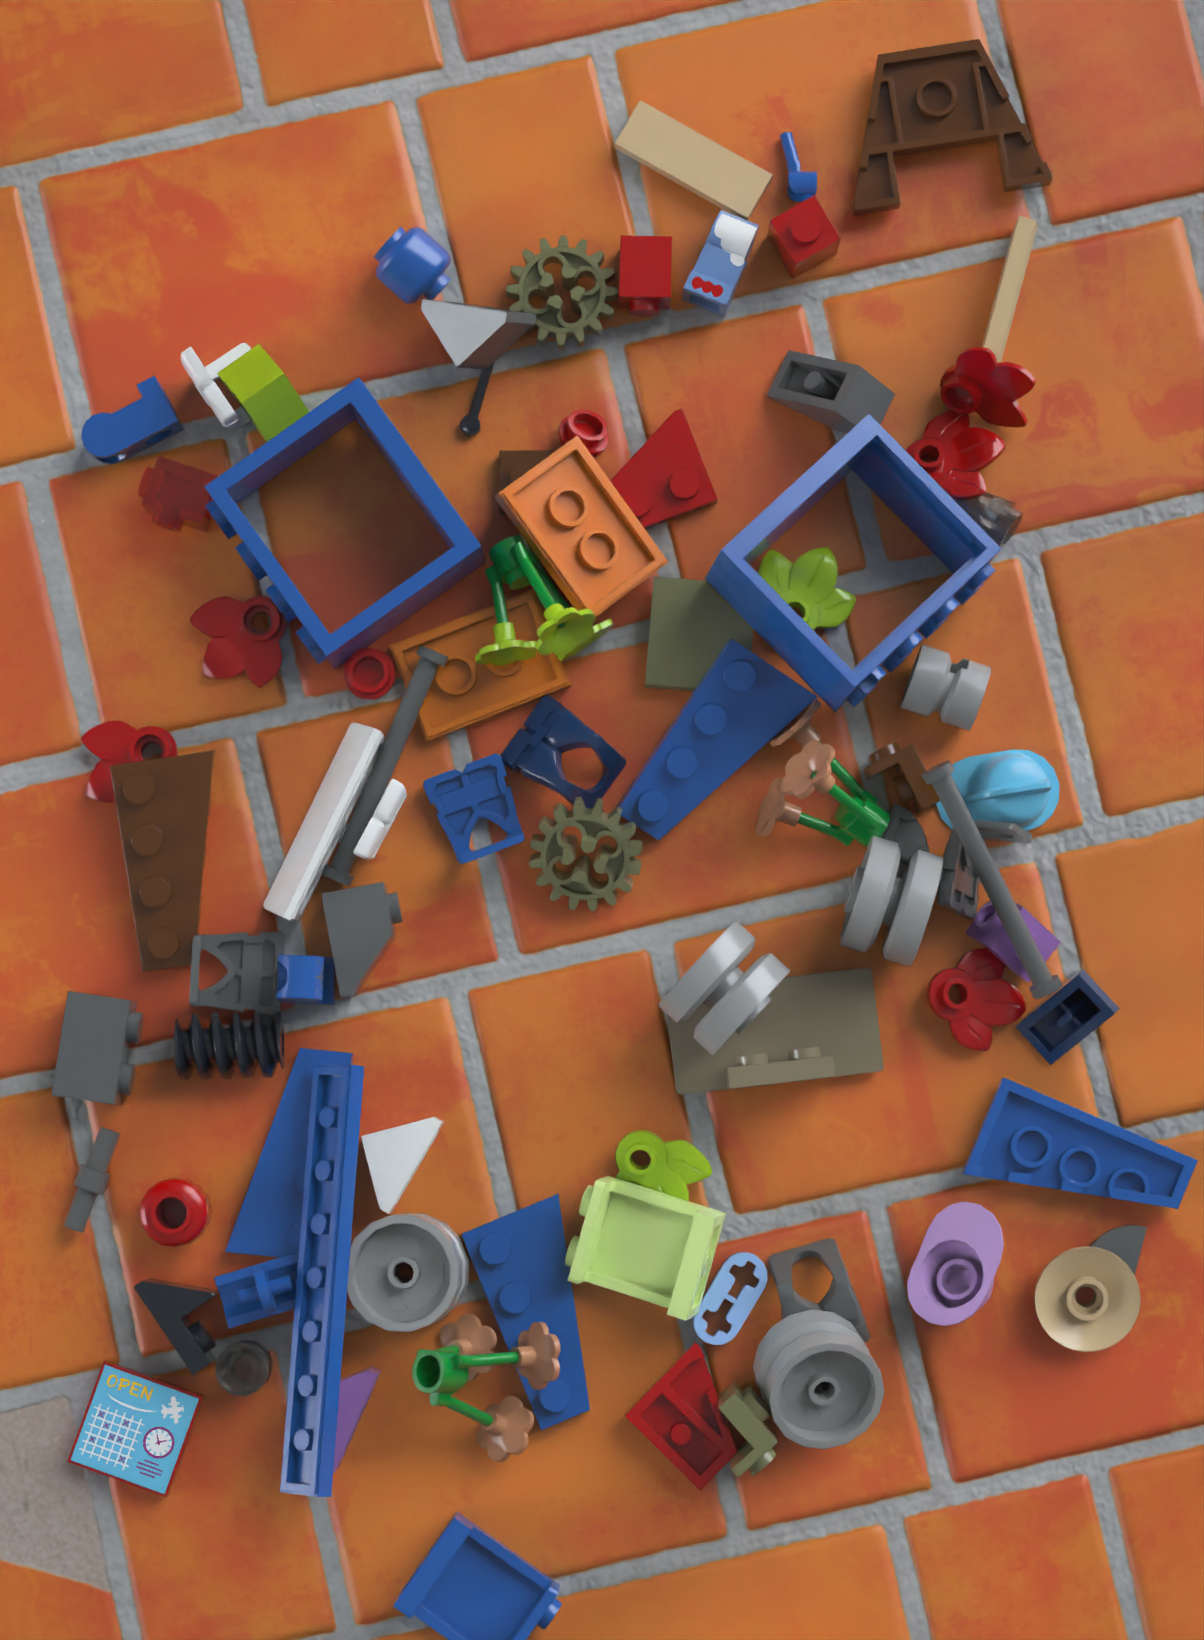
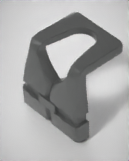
(960, 881)
(250, 975)
(840, 1296)

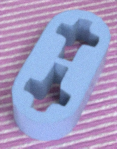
(740, 1306)

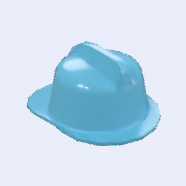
(1006, 788)

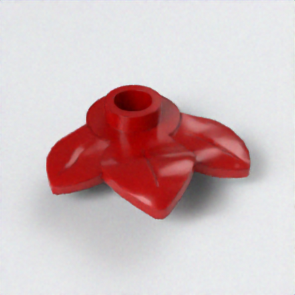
(986, 387)
(959, 453)
(235, 643)
(118, 744)
(983, 998)

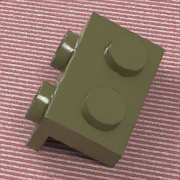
(750, 1417)

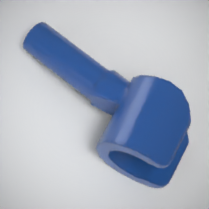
(800, 184)

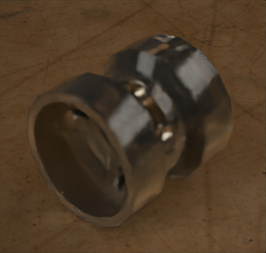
(252, 1363)

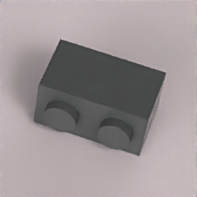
(97, 1048)

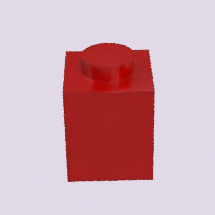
(803, 237)
(645, 274)

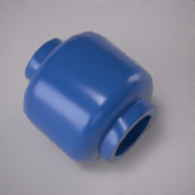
(413, 265)

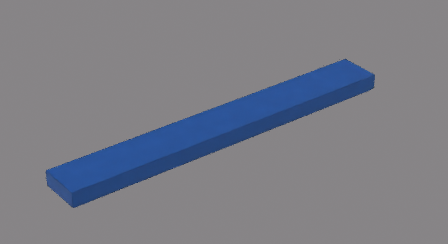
(322, 1280)

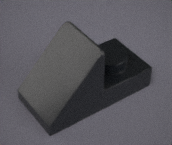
(170, 1306)

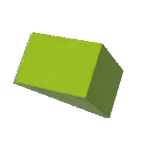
(263, 392)

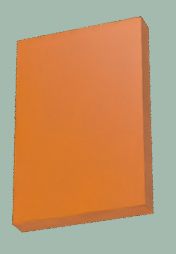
(581, 528)
(475, 692)

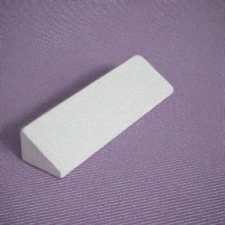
(324, 822)

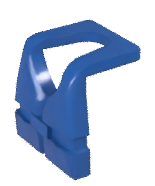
(471, 795)

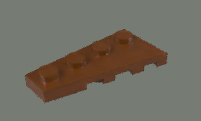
(163, 838)

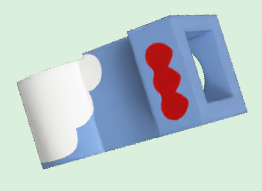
(720, 264)

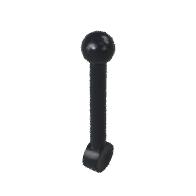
(470, 424)

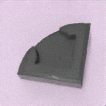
(905, 831)
(1124, 1242)

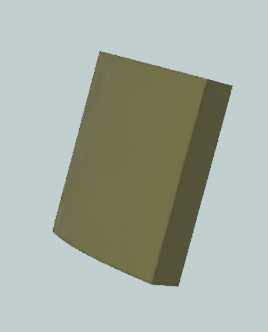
(688, 632)

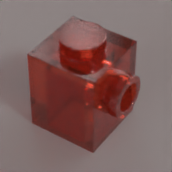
(176, 495)

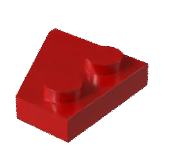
(666, 475)
(684, 1419)

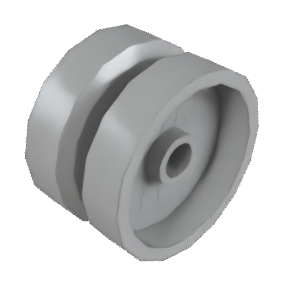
(896, 902)
(724, 988)
(437, 1264)
(818, 1379)

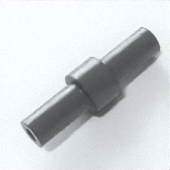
(91, 1179)

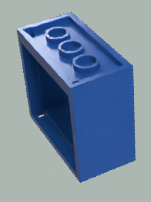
(287, 448)
(919, 505)

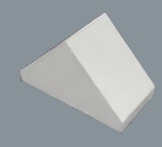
(395, 1157)

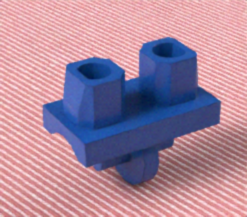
(259, 1290)

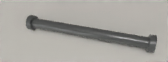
(385, 763)
(992, 880)

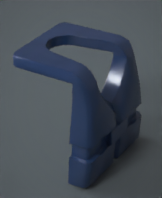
(540, 746)

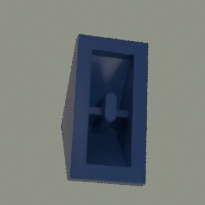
(1067, 1016)

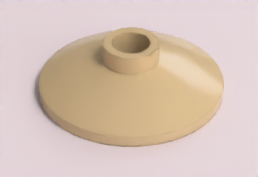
(1092, 1324)

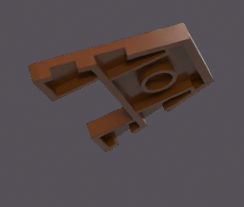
(938, 102)

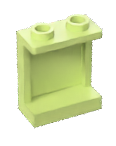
(645, 1245)

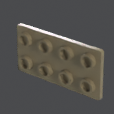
(806, 1032)

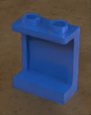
(478, 1588)

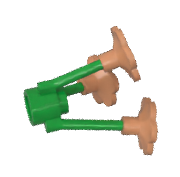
(811, 770)
(468, 1352)

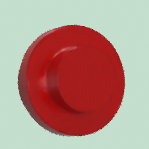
(588, 427)
(369, 674)

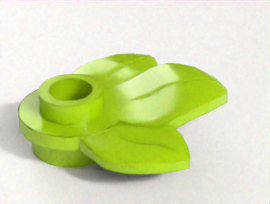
(809, 586)
(671, 1164)

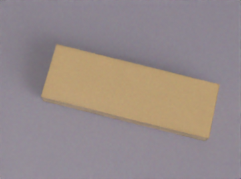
(693, 161)
(1009, 286)

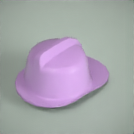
(956, 1264)

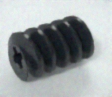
(229, 1046)

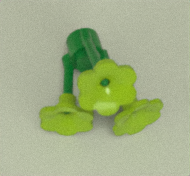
(564, 631)

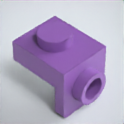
(990, 933)

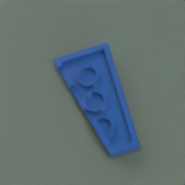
(718, 729)
(1062, 1148)
(274, 1201)
(527, 1282)

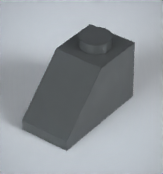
(829, 391)
(360, 931)

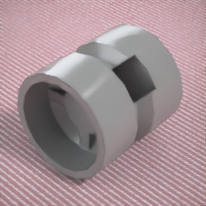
(945, 687)

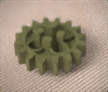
(574, 265)
(614, 861)

